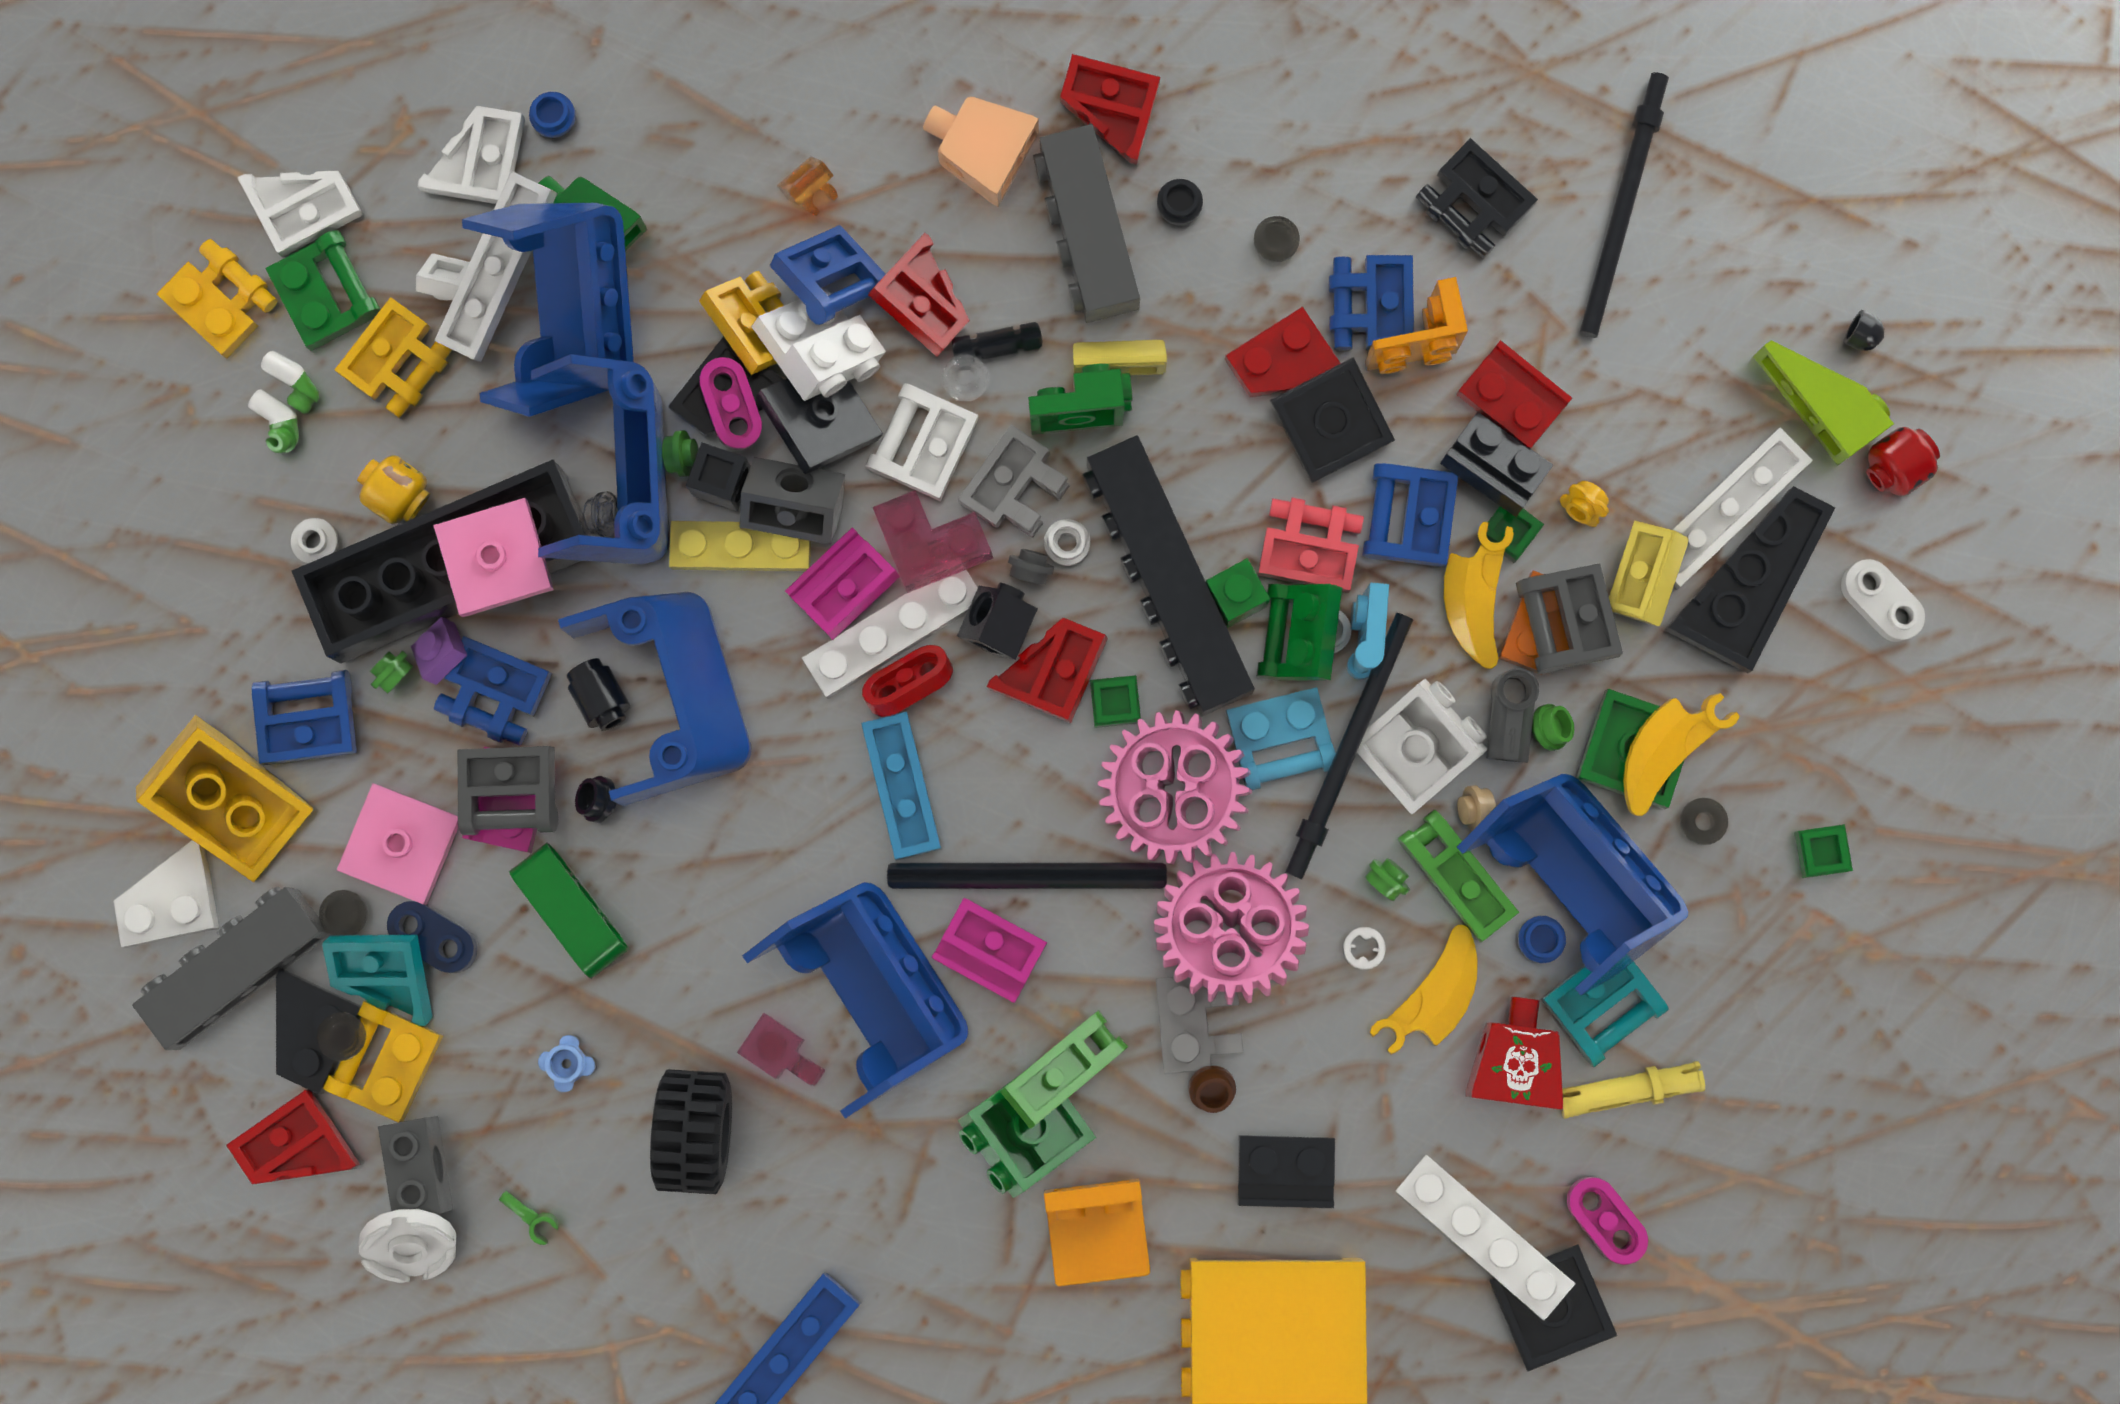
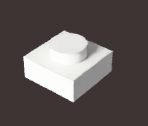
(441, 276)

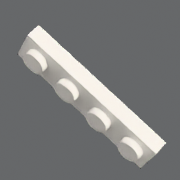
(489, 279)
(1738, 500)
(889, 632)
(1485, 1237)

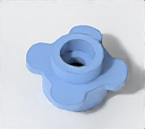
(565, 1077)

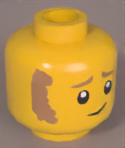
(393, 489)

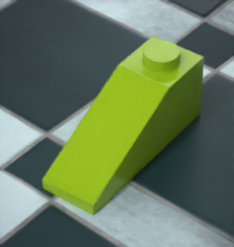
(1831, 405)

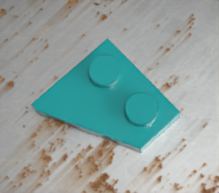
(380, 970)

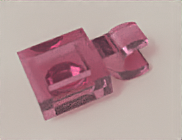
(775, 1048)

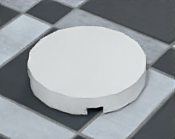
(407, 1245)

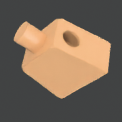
(983, 144)

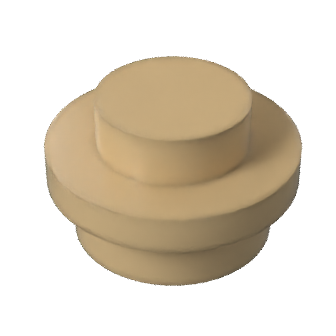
(1475, 805)

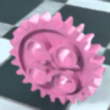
(1131, 787)
(1262, 902)

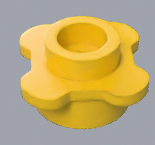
(1585, 503)

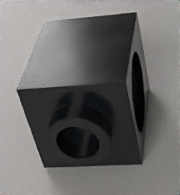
(718, 476)
(998, 620)

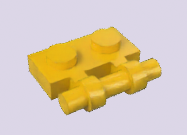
(207, 308)
(736, 309)
(382, 352)

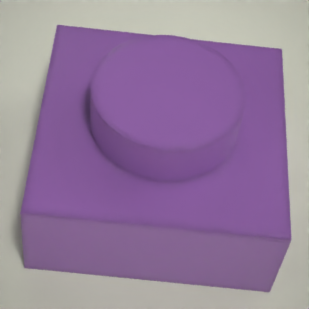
(438, 650)

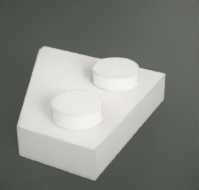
(478, 157)
(300, 206)
(169, 900)

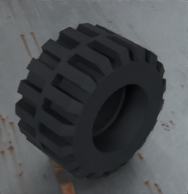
(691, 1131)

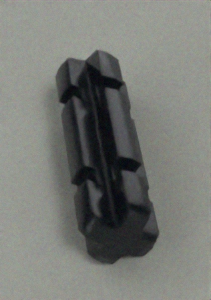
(999, 341)

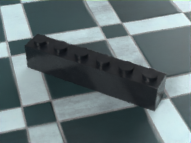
(1169, 577)

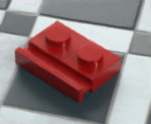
(1514, 395)

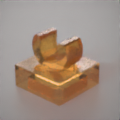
(805, 182)

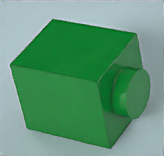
(1238, 592)

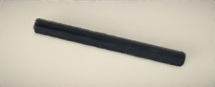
(1027, 875)

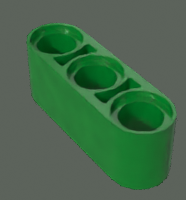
(568, 910)

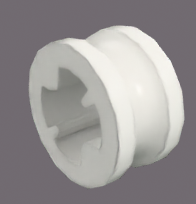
(1365, 933)

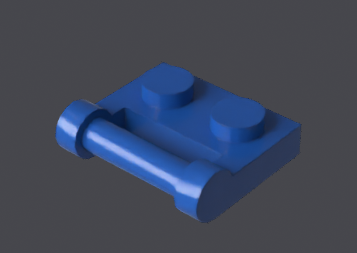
(821, 262)
(1426, 517)
(308, 732)

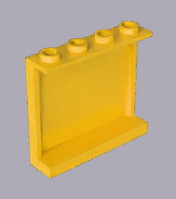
(1275, 1331)

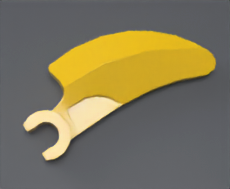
(1471, 595)
(1664, 744)
(1441, 997)

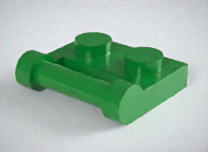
(311, 299)
(1310, 634)

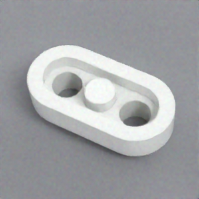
(1880, 604)

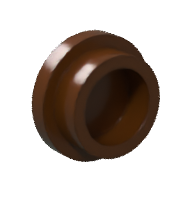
(1212, 1089)

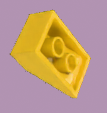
(222, 799)

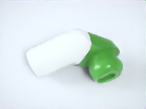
(292, 374)
(281, 418)

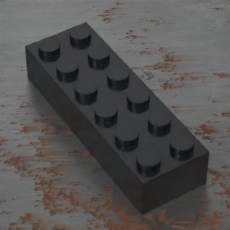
(399, 576)

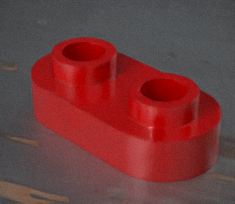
(907, 680)

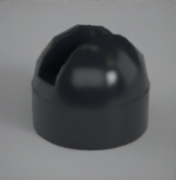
(1864, 332)

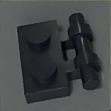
(1486, 188)

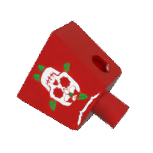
(1518, 1060)

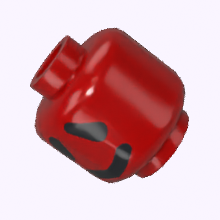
(1902, 461)

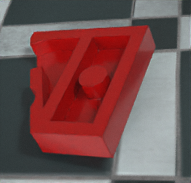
(1282, 356)

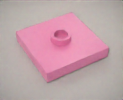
(493, 557)
(399, 844)

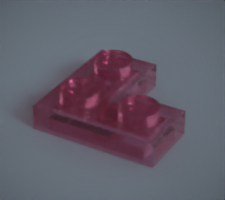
(927, 553)

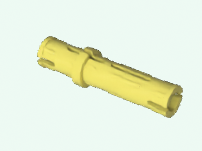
(1639, 1088)

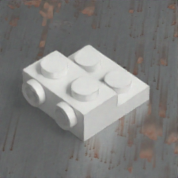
(822, 355)
(1421, 744)

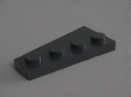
(1750, 590)

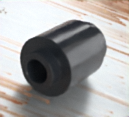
(597, 694)

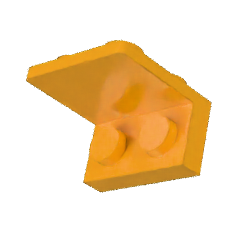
(1442, 336)
(1097, 1232)

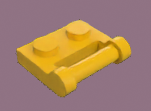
(397, 1069)

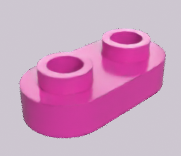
(730, 404)
(1606, 1219)

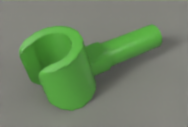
(529, 1217)

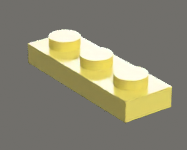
(729, 547)

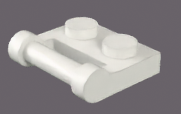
(935, 448)

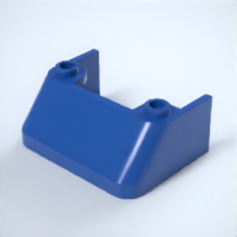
(578, 294)
(640, 468)
(710, 720)
(1589, 869)
(879, 980)

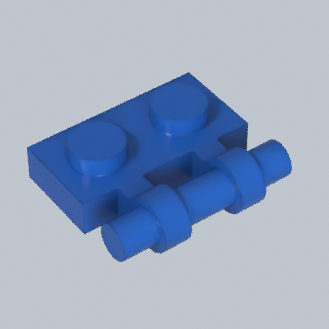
(1387, 299)
(498, 677)

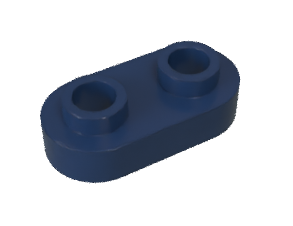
(433, 933)

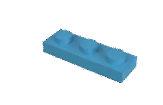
(901, 786)

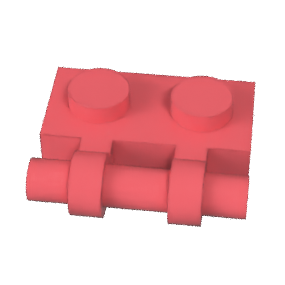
(1305, 557)

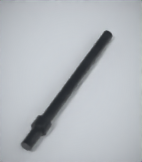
(1647, 122)
(1313, 831)

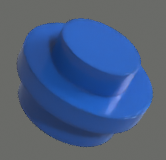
(552, 114)
(1541, 939)

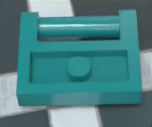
(1578, 1011)

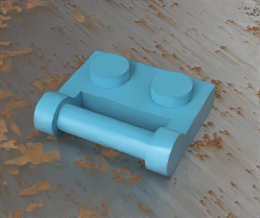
(1370, 620)
(1279, 723)

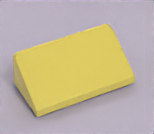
(1132, 357)
(1647, 572)

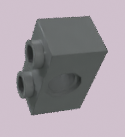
(791, 503)
(415, 1165)

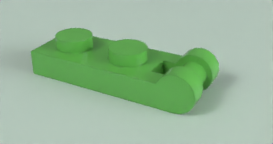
(1459, 877)
(1062, 1070)

